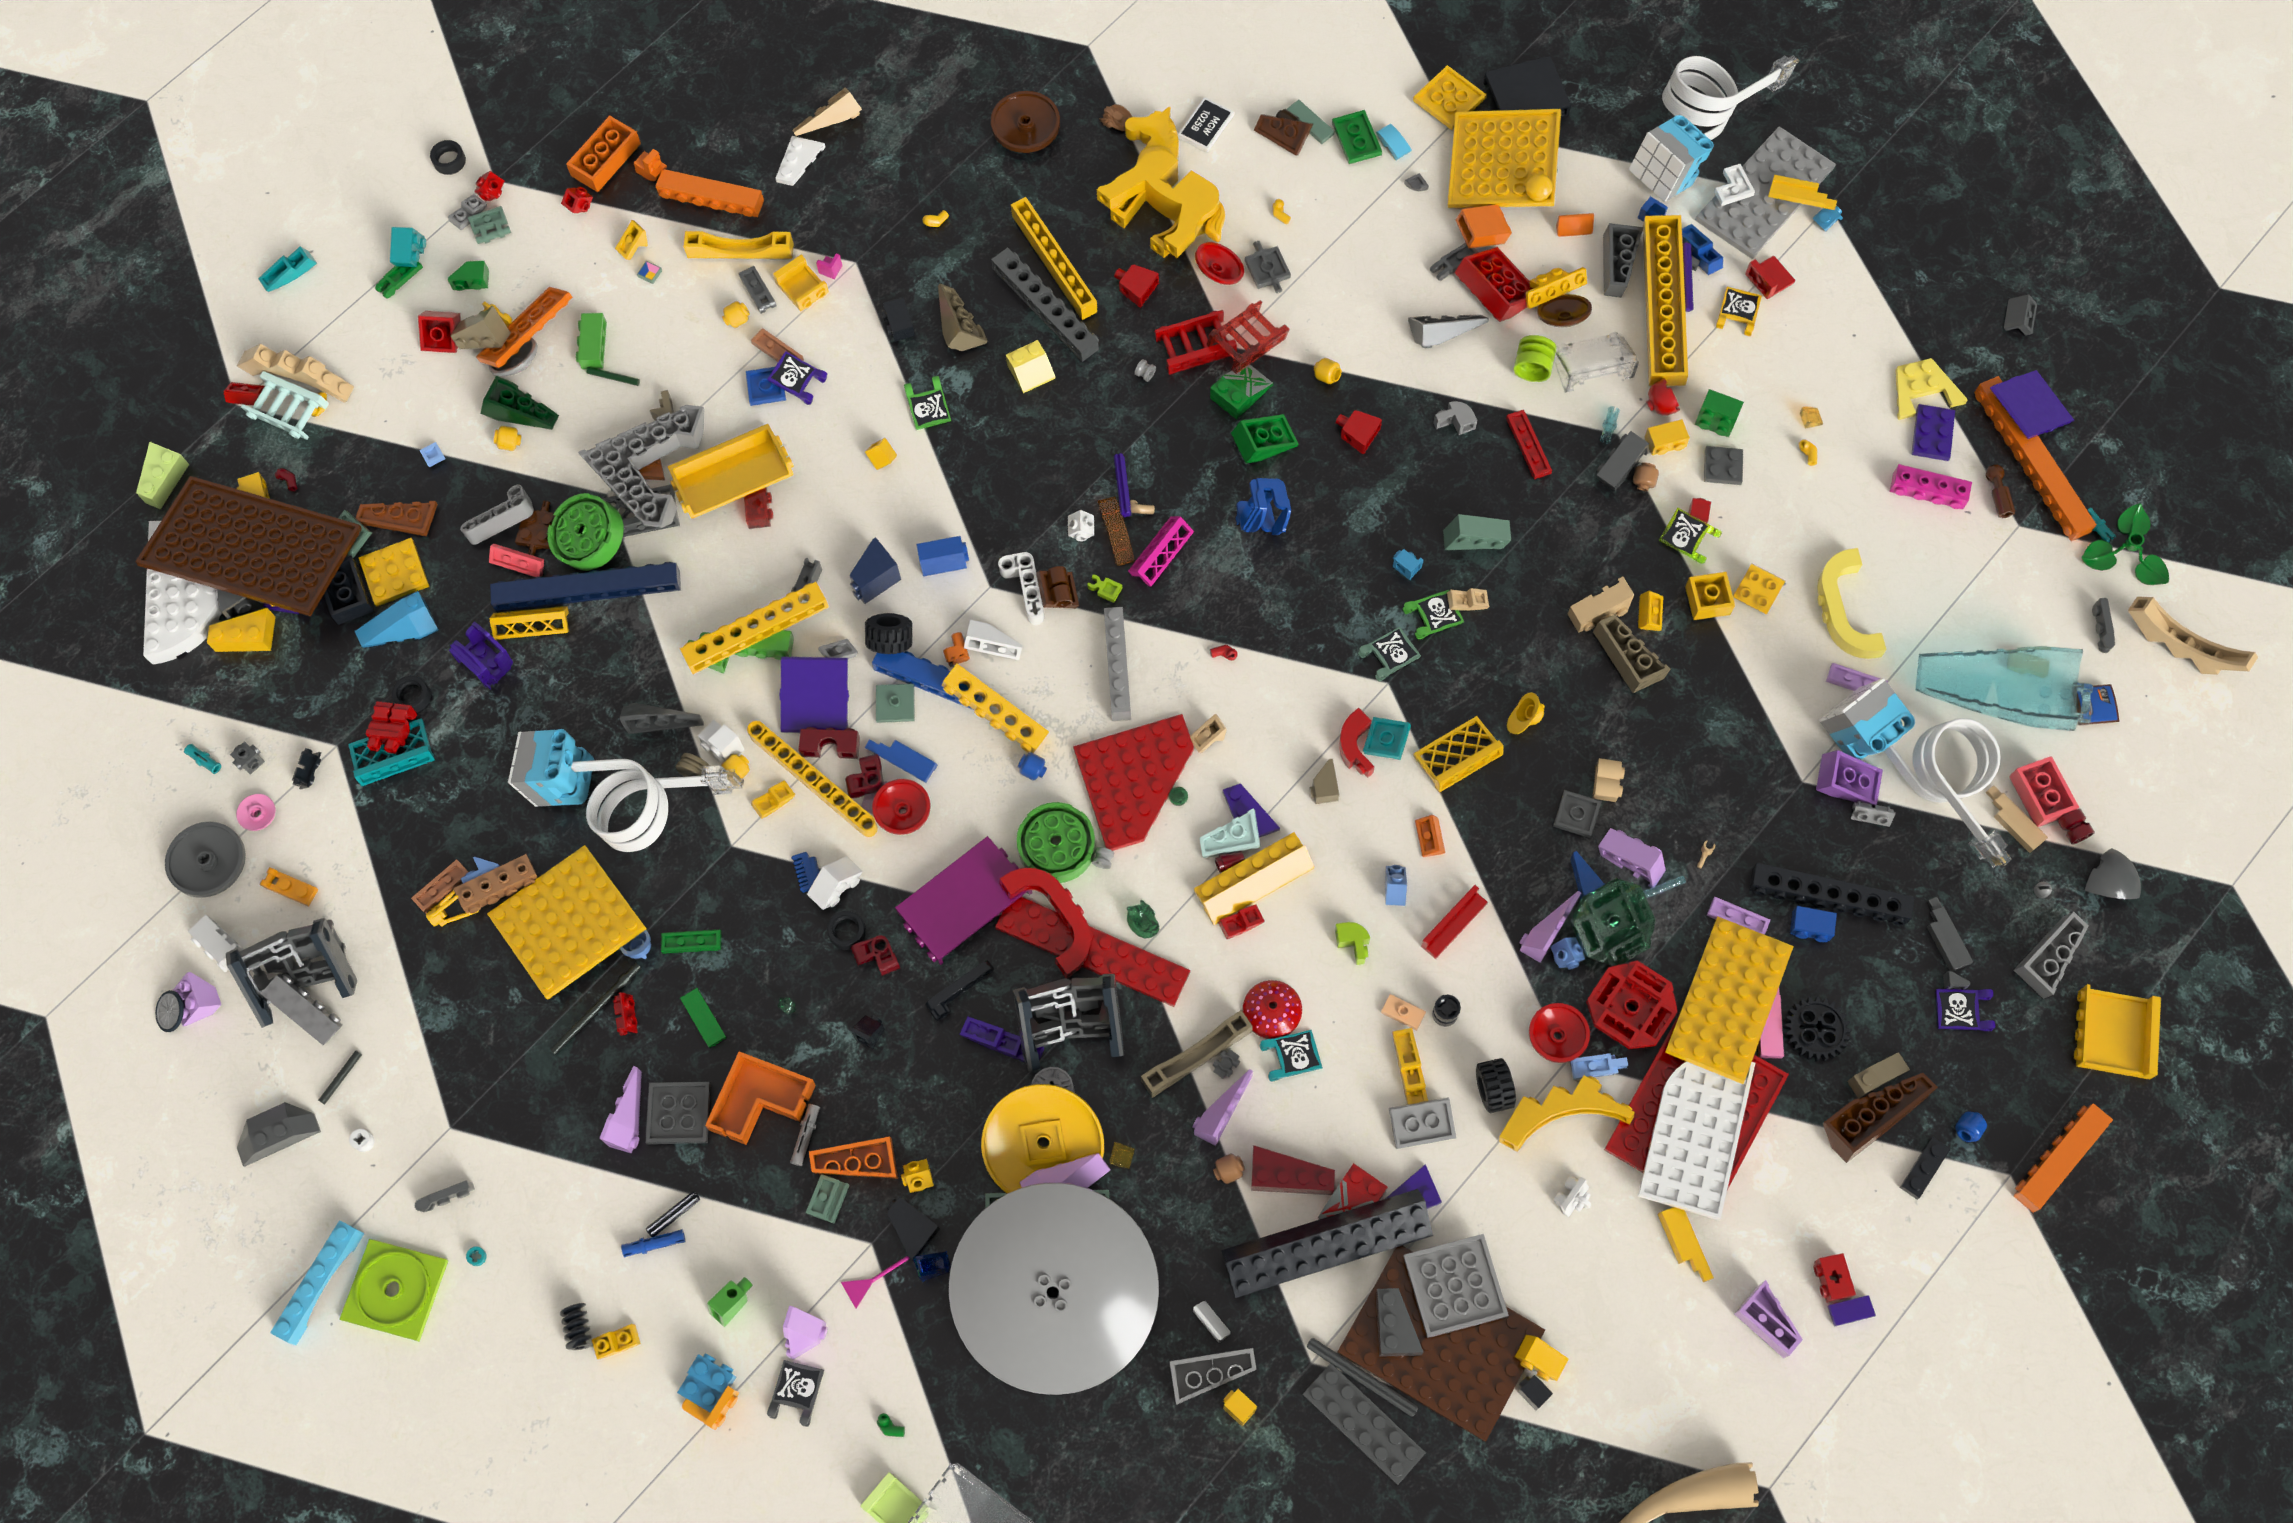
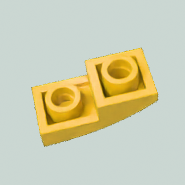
(616, 1341)

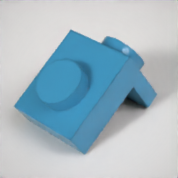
(1827, 217)

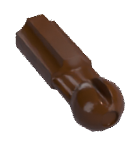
(2000, 493)

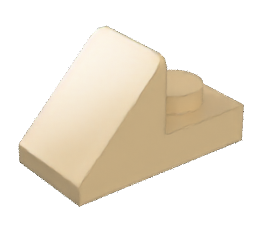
(1208, 733)

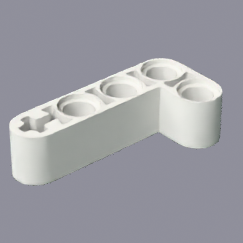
(1028, 588)

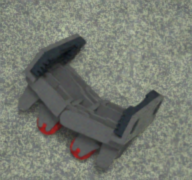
(277, 957)
(1050, 1003)

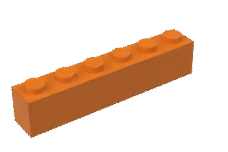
(709, 193)
(2062, 1157)

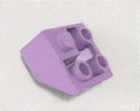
(198, 997)

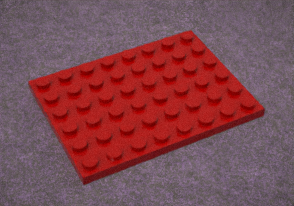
(1632, 1141)

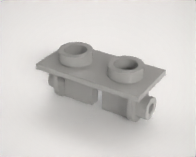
(1877, 815)

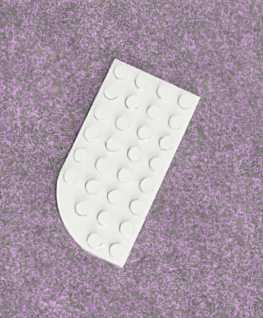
(1695, 1140)

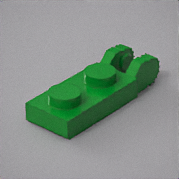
(396, 278)

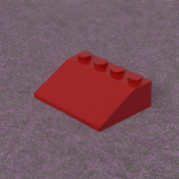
(1495, 282)

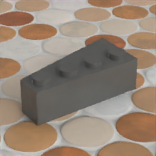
(1619, 253)

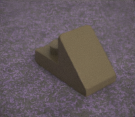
(665, 404)

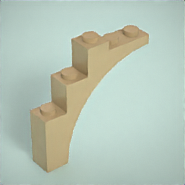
(288, 365)
(2183, 643)

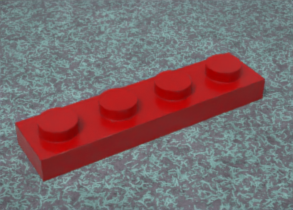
(1529, 444)

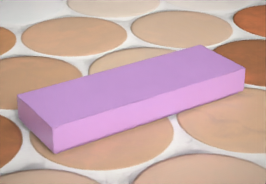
(1848, 677)
(1738, 915)

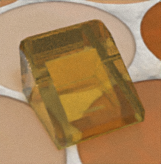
(1810, 417)
(1121, 1155)

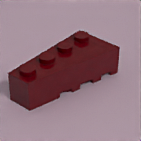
(1288, 1174)

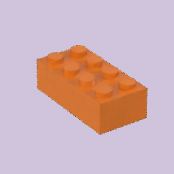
(603, 153)

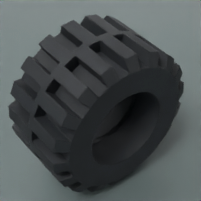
(888, 633)
(1495, 1085)

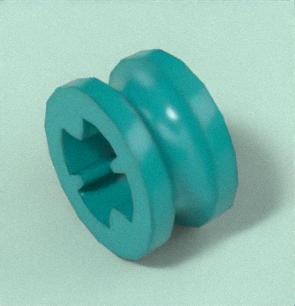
(480, 1251)

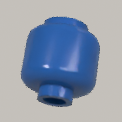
(1032, 766)
(1971, 1126)

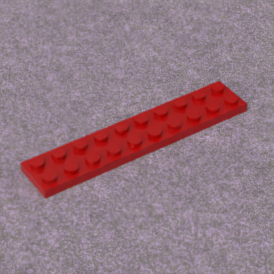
(1106, 954)

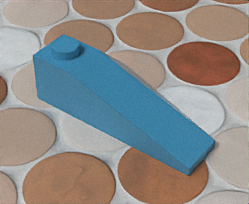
(401, 621)

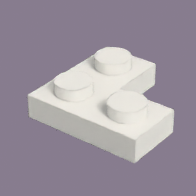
(1737, 187)

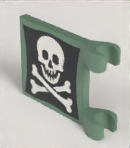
(1392, 650)

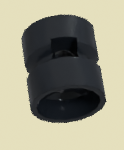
(1446, 1010)

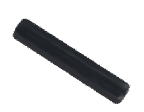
(672, 1214)

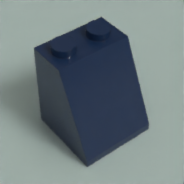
(873, 572)

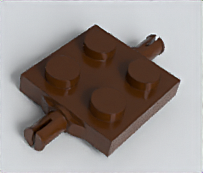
(534, 529)

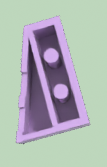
(1634, 855)
(1768, 1320)

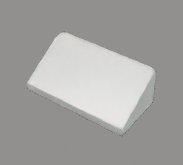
(1211, 1321)

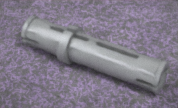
(806, 1130)

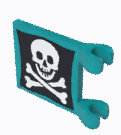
(1295, 1054)

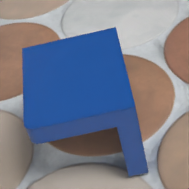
(1652, 208)

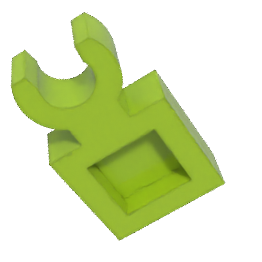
(1106, 589)

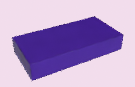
(1851, 1310)

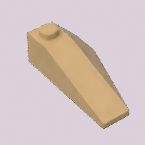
(840, 108)

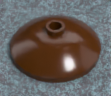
(1565, 310)

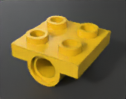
(1759, 588)

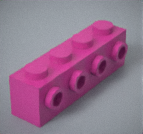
(1930, 487)

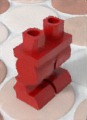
(389, 726)

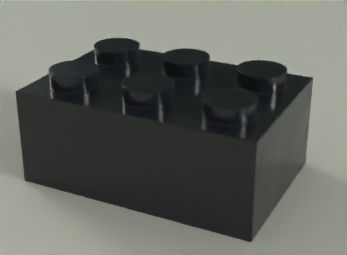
(347, 593)

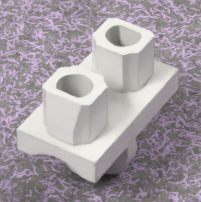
(1577, 1197)

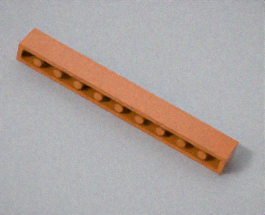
(2039, 466)

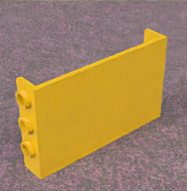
(730, 471)

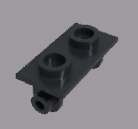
(304, 777)

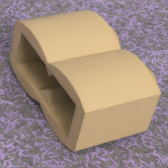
(1607, 780)

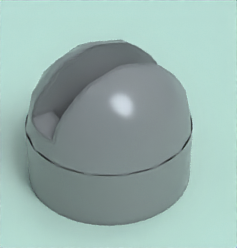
(2044, 892)

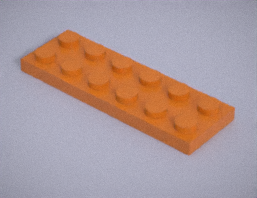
(526, 325)

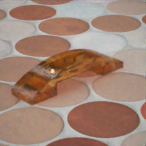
(1116, 530)

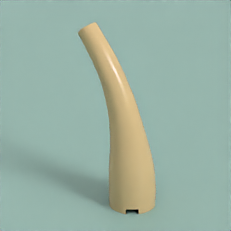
(1710, 1489)

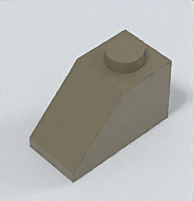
(1325, 785)

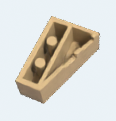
(1593, 609)

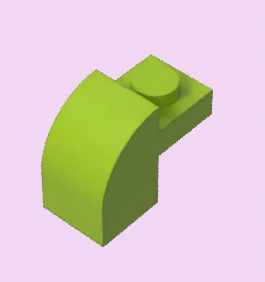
(1354, 935)

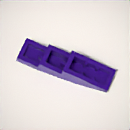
(994, 1038)

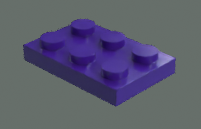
(1933, 432)

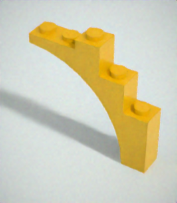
(1585, 1099)

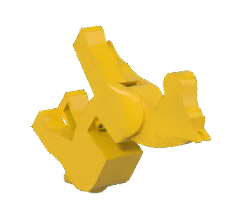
(1191, 203)

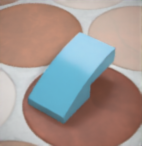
(1394, 141)

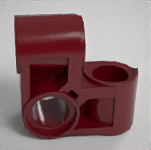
(859, 784)
(866, 952)

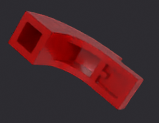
(1352, 729)

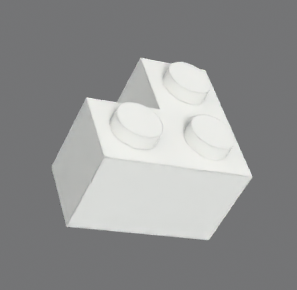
(720, 741)
(834, 880)

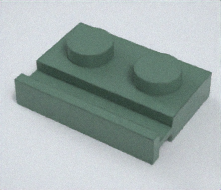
(827, 1198)

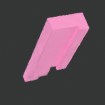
(1771, 1040)

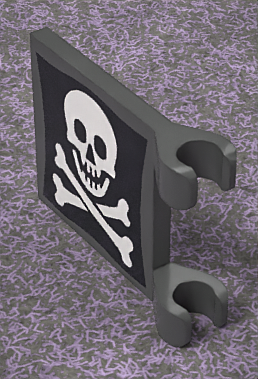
(796, 1388)

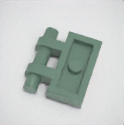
(489, 220)

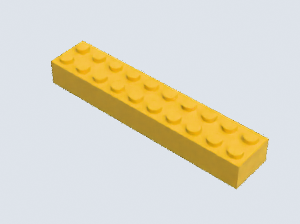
(1665, 300)

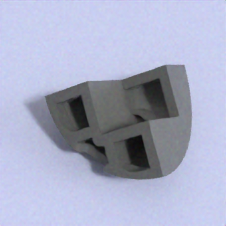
(2114, 877)

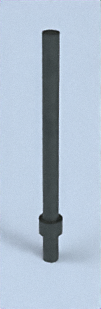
(623, 979)

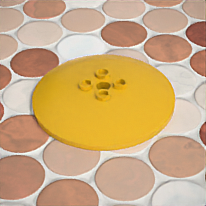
(1035, 1112)

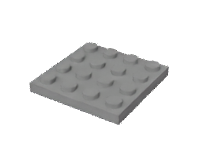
(1455, 1285)

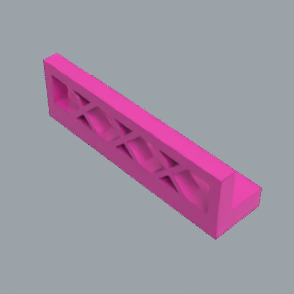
(1155, 547)

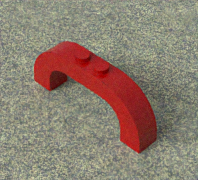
(1061, 899)

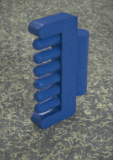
(810, 868)

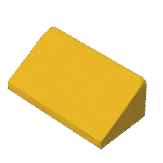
(1650, 611)

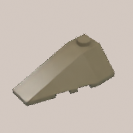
(957, 323)

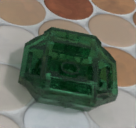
(1629, 931)

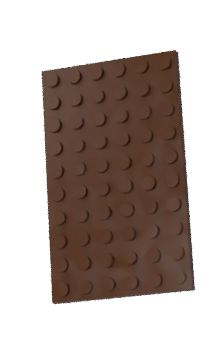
(249, 545)

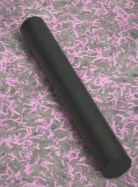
(340, 1077)

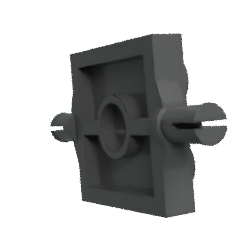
(1267, 267)

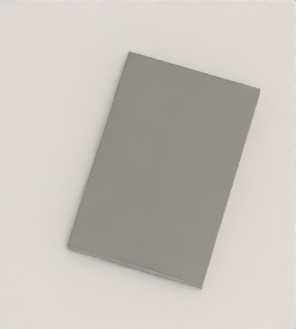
(1422, 1123)

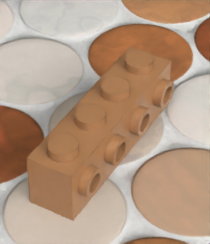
(496, 884)

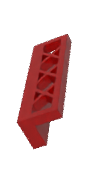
(1454, 923)

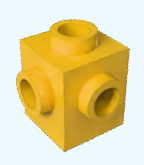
(917, 1176)

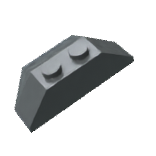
(275, 1131)

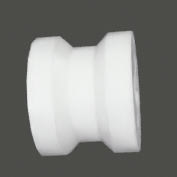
(365, 1143)

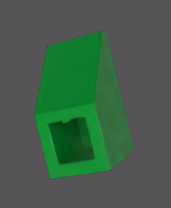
(470, 276)

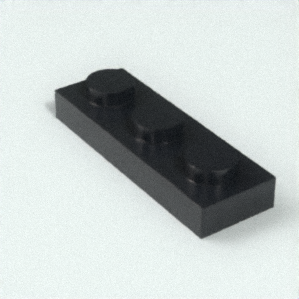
(1925, 1168)

